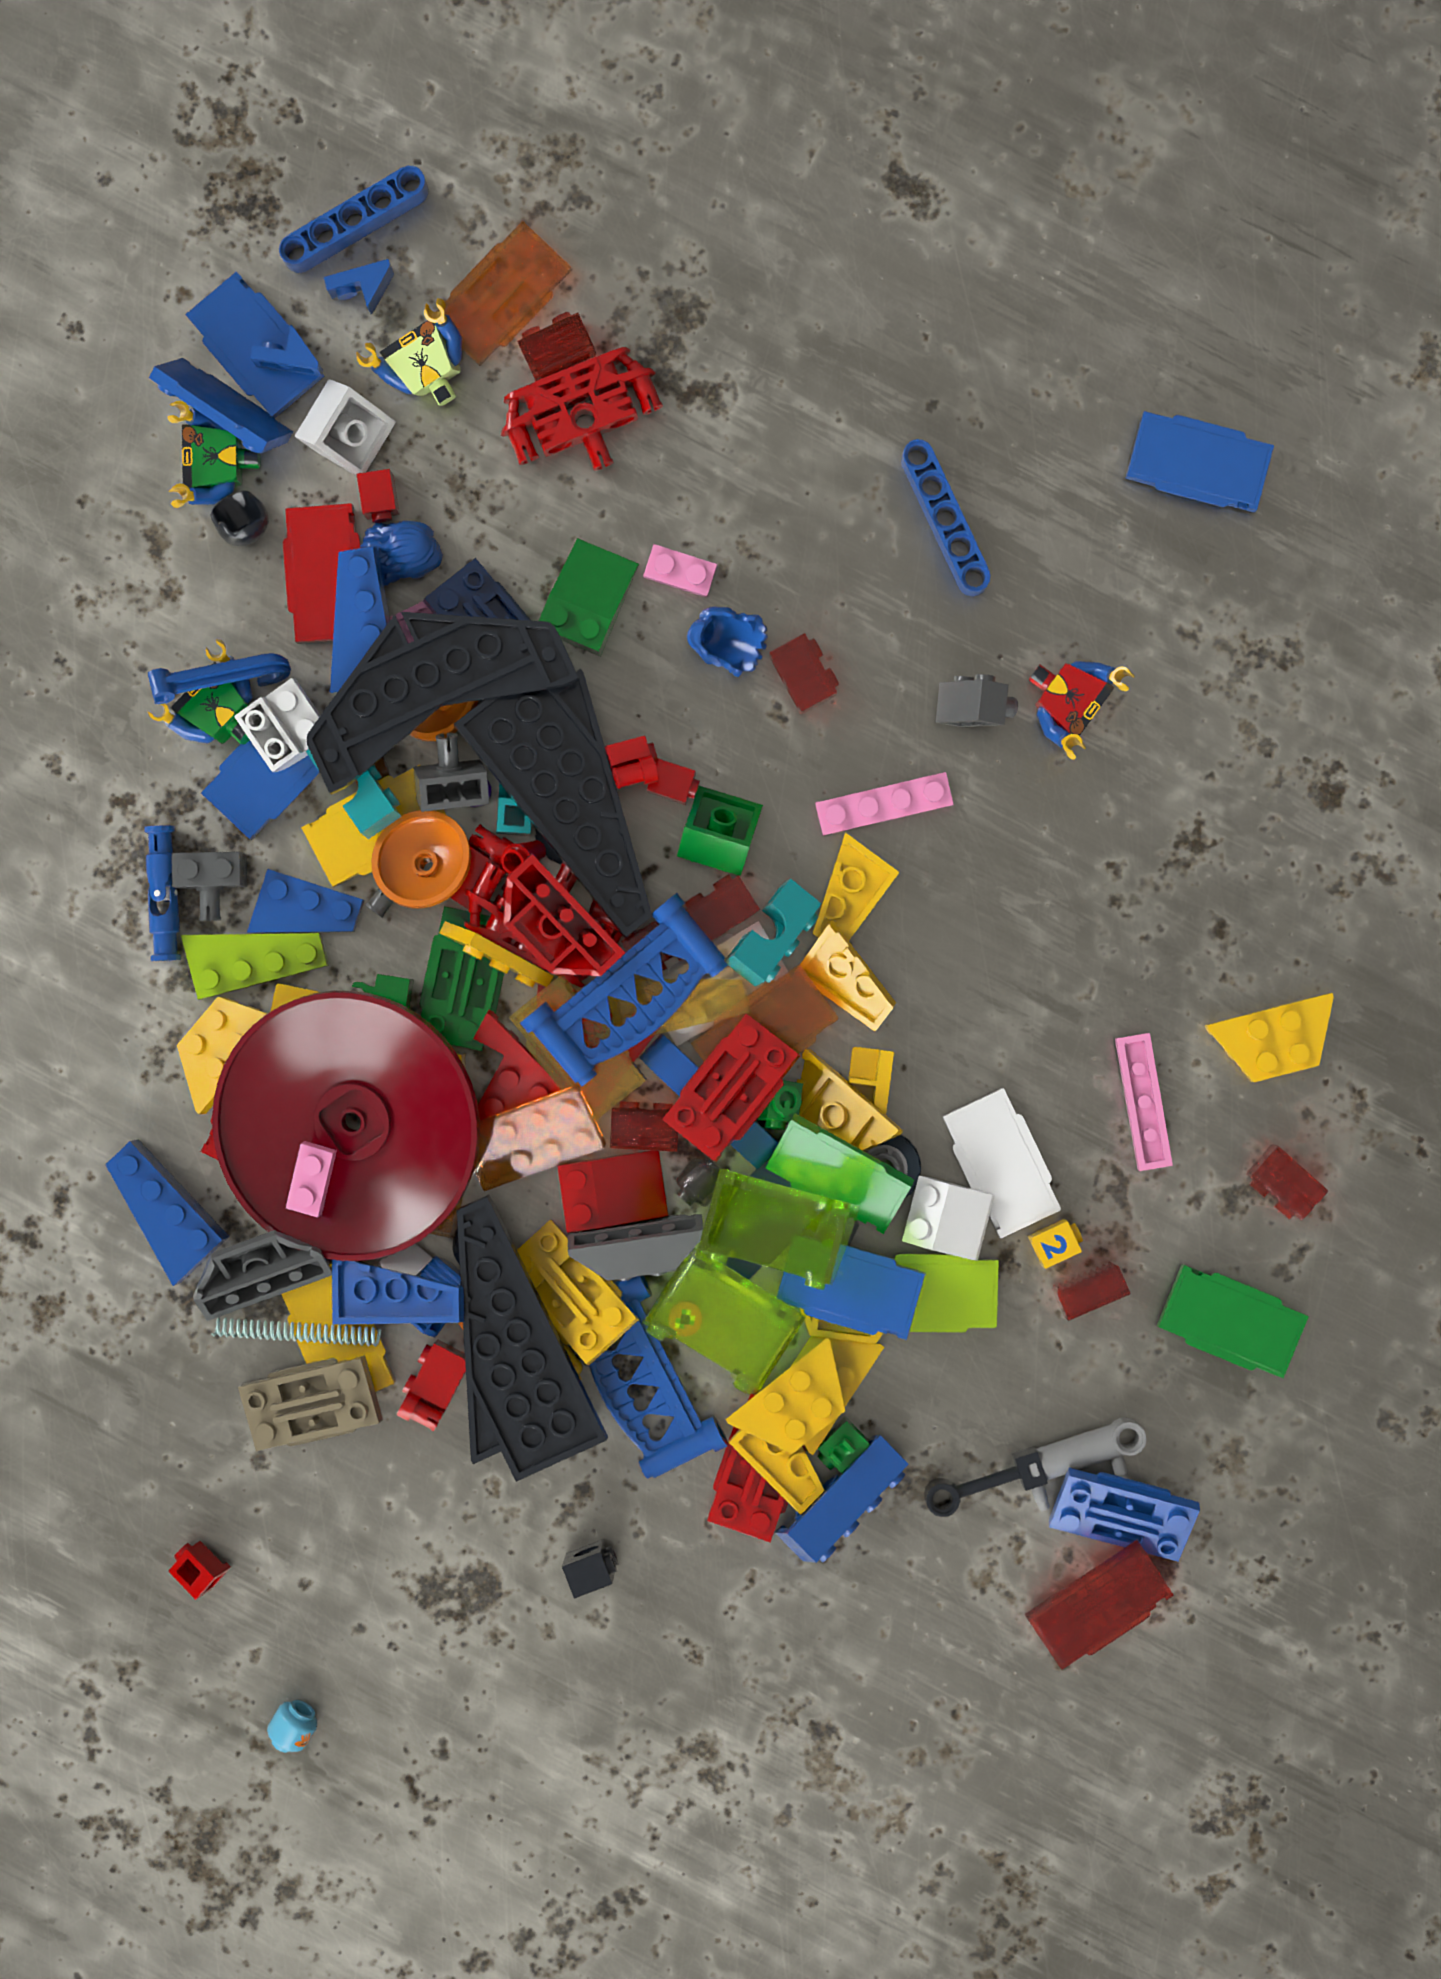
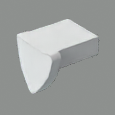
(409, 1261)

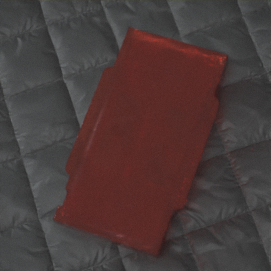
(1099, 1605)

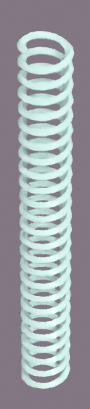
(298, 1333)

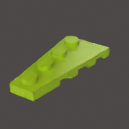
(244, 960)

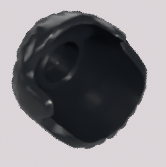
(240, 518)

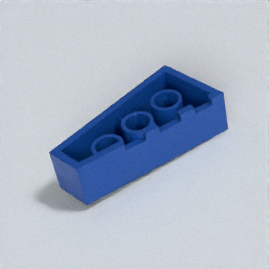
(844, 1502)

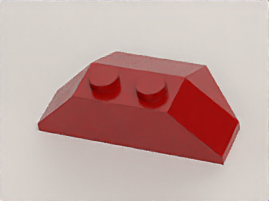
(555, 924)

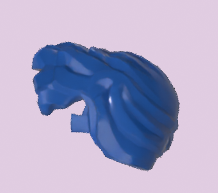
(404, 549)
(728, 639)

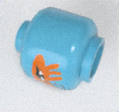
(292, 1726)

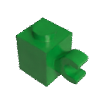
(390, 987)
(842, 1445)

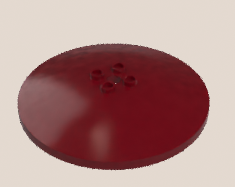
(297, 1082)

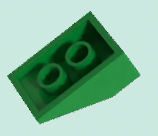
(588, 596)

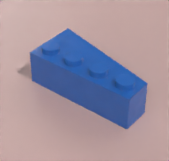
(359, 610)
(165, 1211)

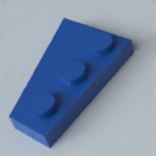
(301, 906)

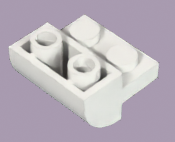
(280, 725)

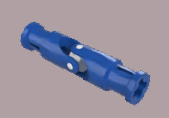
(160, 879)

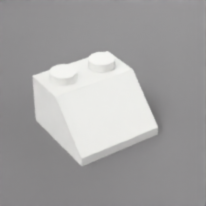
(345, 428)
(948, 1218)

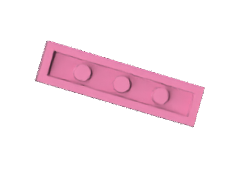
(884, 804)
(1143, 1101)

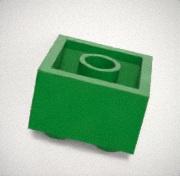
(719, 830)

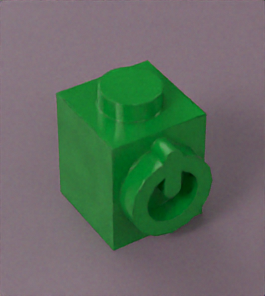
(783, 1106)

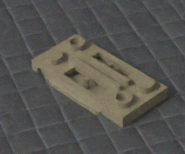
(310, 1403)

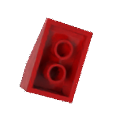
(612, 1190)

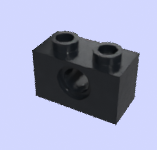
(590, 1568)

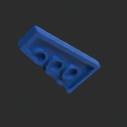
(387, 1296)

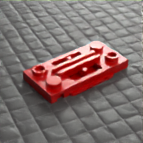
(311, 565)
(731, 1088)
(744, 1497)

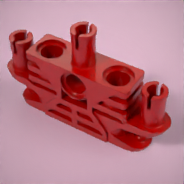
(572, 387)
(496, 930)

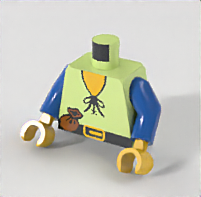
(422, 358)

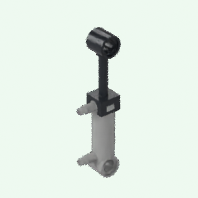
(1047, 1462)

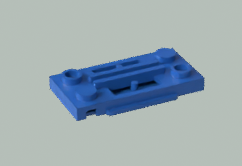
(232, 322)
(221, 404)
(1199, 461)
(254, 794)
(866, 1296)
(1123, 1512)

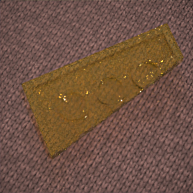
(707, 1003)

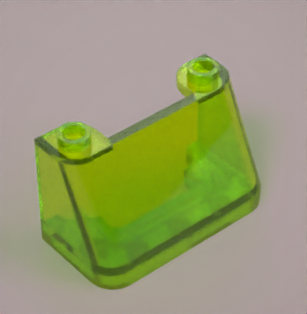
(777, 1227)
(724, 1319)

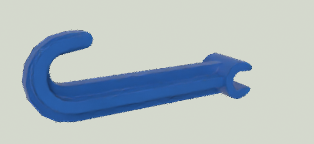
(167, 684)

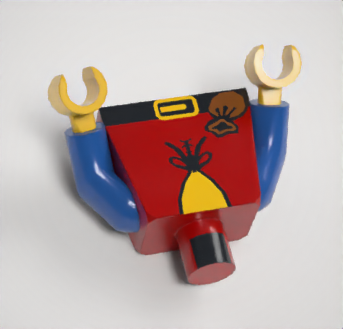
(1074, 699)

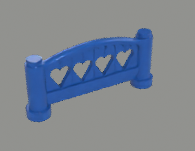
(563, 1029)
(687, 1434)

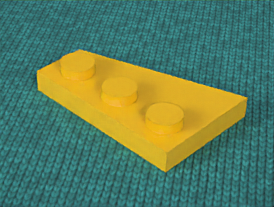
(500, 958)
(847, 978)
(786, 1472)

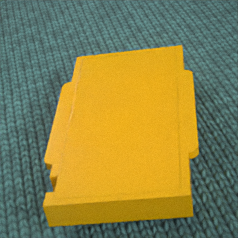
(338, 841)
(578, 1301)
(314, 1305)

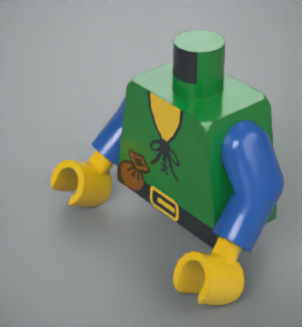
(209, 459)
(210, 711)

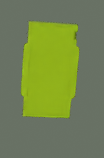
(954, 1292)

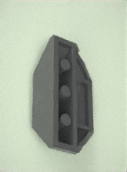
(637, 1247)
(257, 1272)

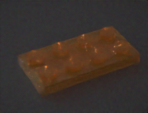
(536, 1137)

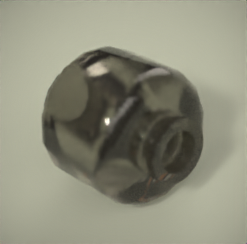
(697, 1181)

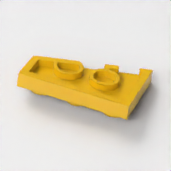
(854, 888)

